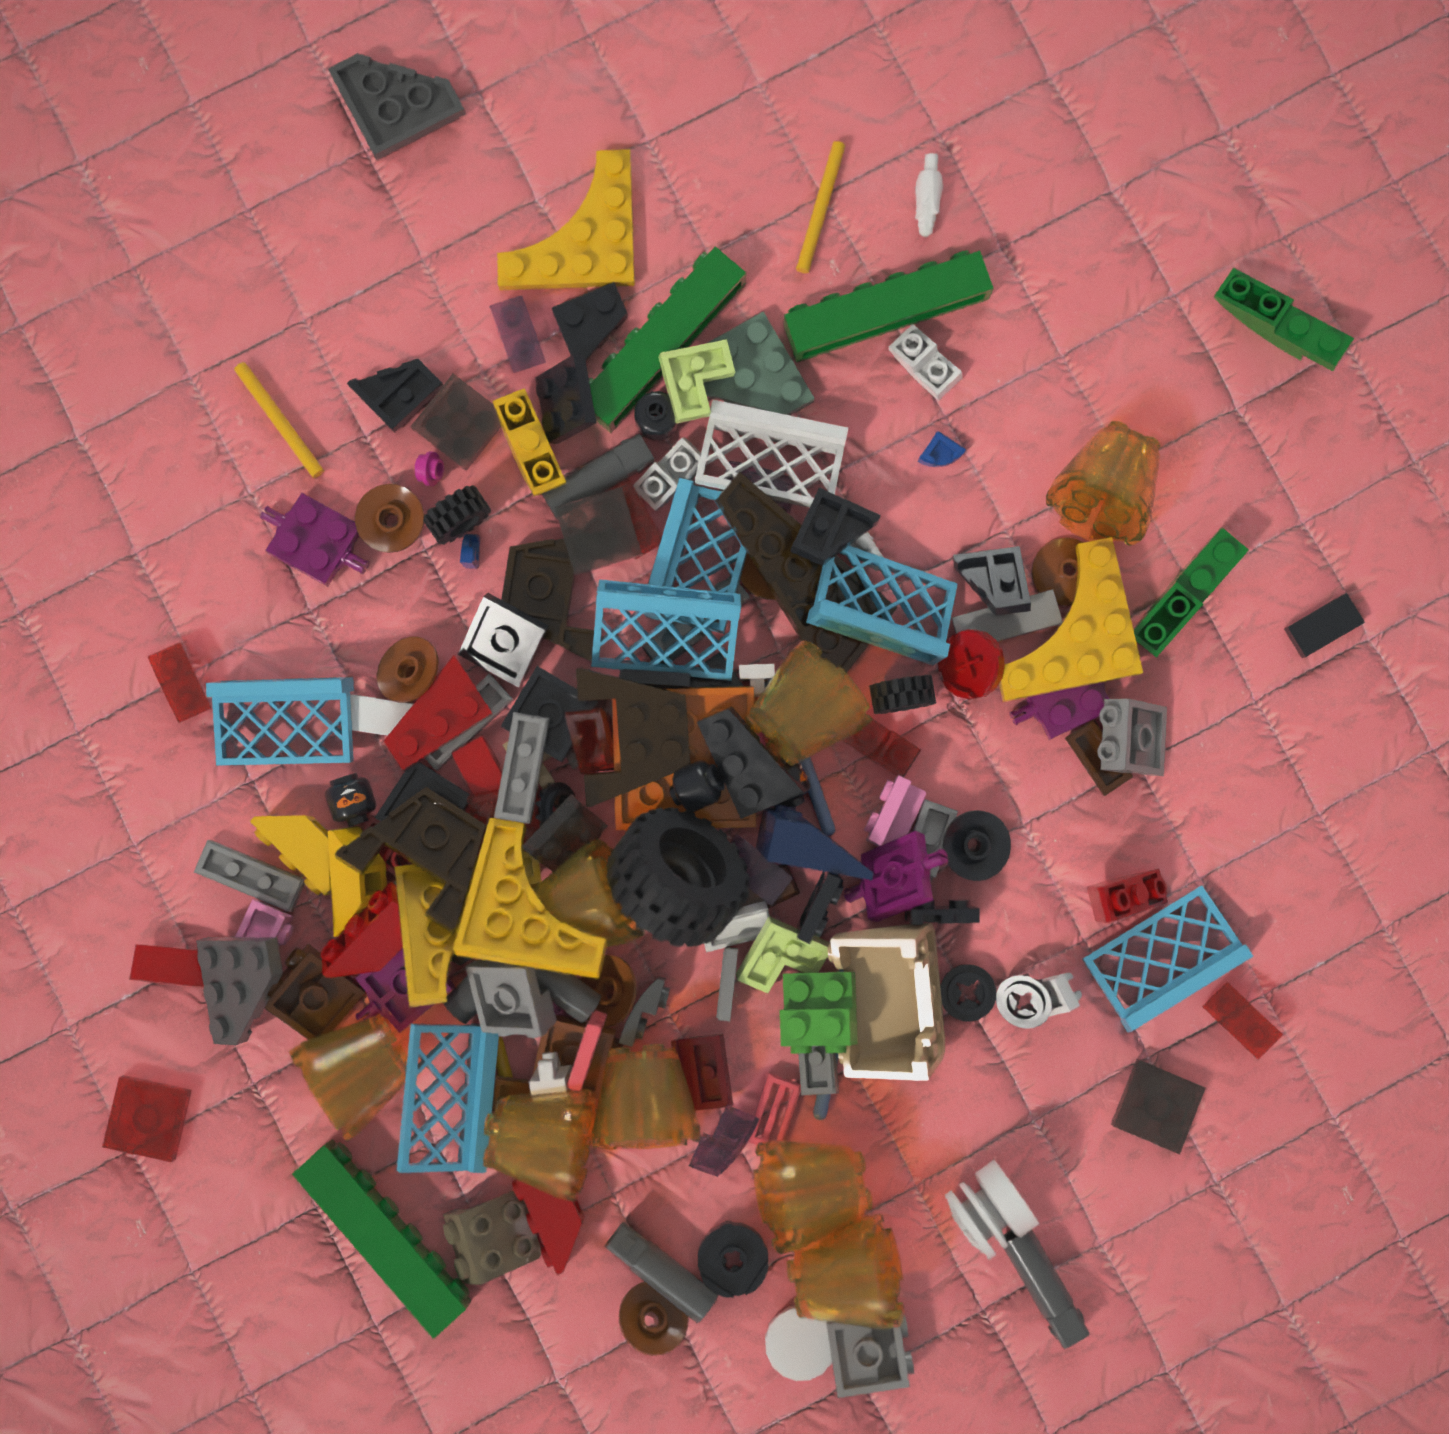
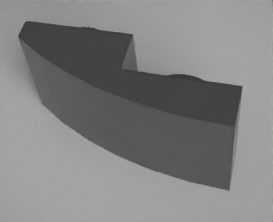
(654, 997)

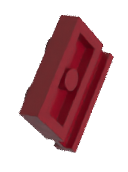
(705, 1070)

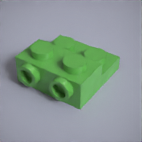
(819, 1012)

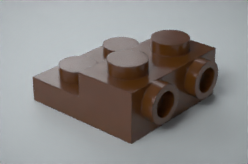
(309, 999)

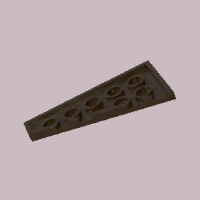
(768, 537)

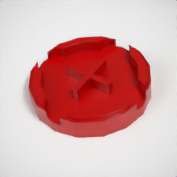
(972, 665)

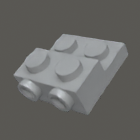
(1133, 737)
(510, 999)
(869, 1358)

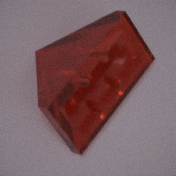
(592, 739)

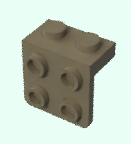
(491, 1239)

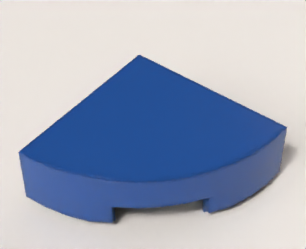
(941, 451)
(470, 551)

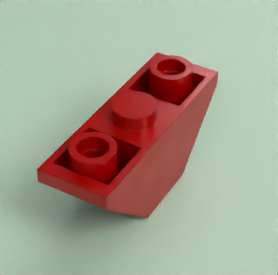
(1127, 895)
(367, 939)
(554, 1220)

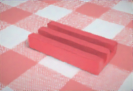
(586, 1050)
(783, 1083)

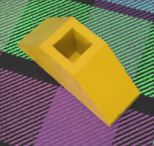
(528, 442)
(301, 844)
(348, 888)

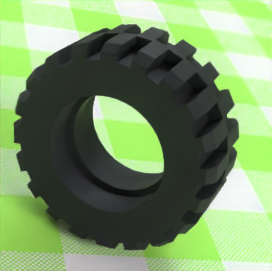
(677, 877)

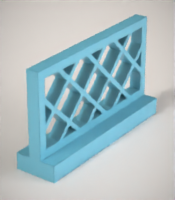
(675, 540)
(663, 601)
(878, 631)
(282, 690)
(1183, 985)
(476, 1102)

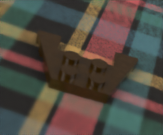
(541, 584)
(649, 732)
(434, 838)

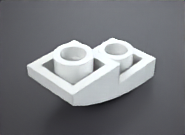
(924, 362)
(661, 479)
(376, 714)

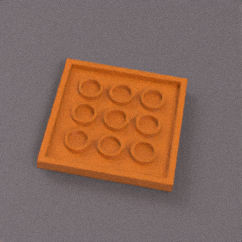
(700, 704)

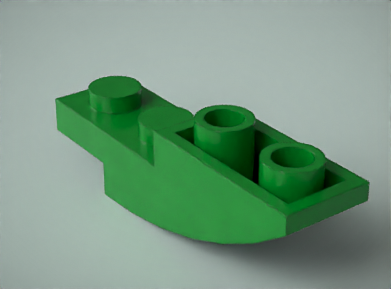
(1279, 322)
(1188, 591)

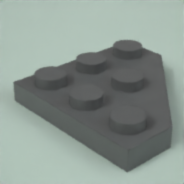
(394, 102)
(236, 983)

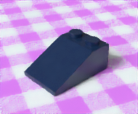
(794, 841)

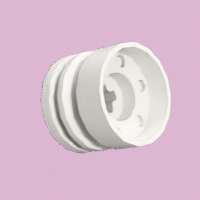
(991, 1209)

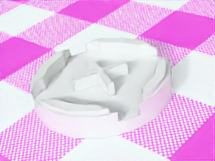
(797, 1345)

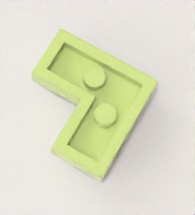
(686, 372)
(774, 949)

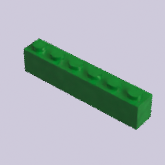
(887, 305)
(670, 327)
(383, 1237)

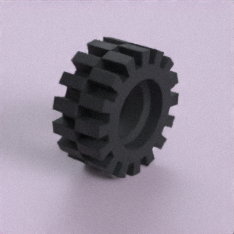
(456, 514)
(902, 694)

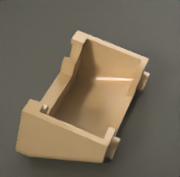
(895, 1001)

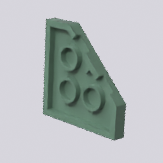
(763, 370)

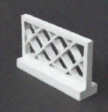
(777, 428)

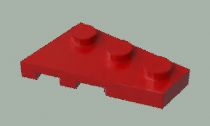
(437, 716)

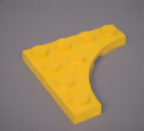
(591, 246)
(1093, 640)
(510, 923)
(425, 943)

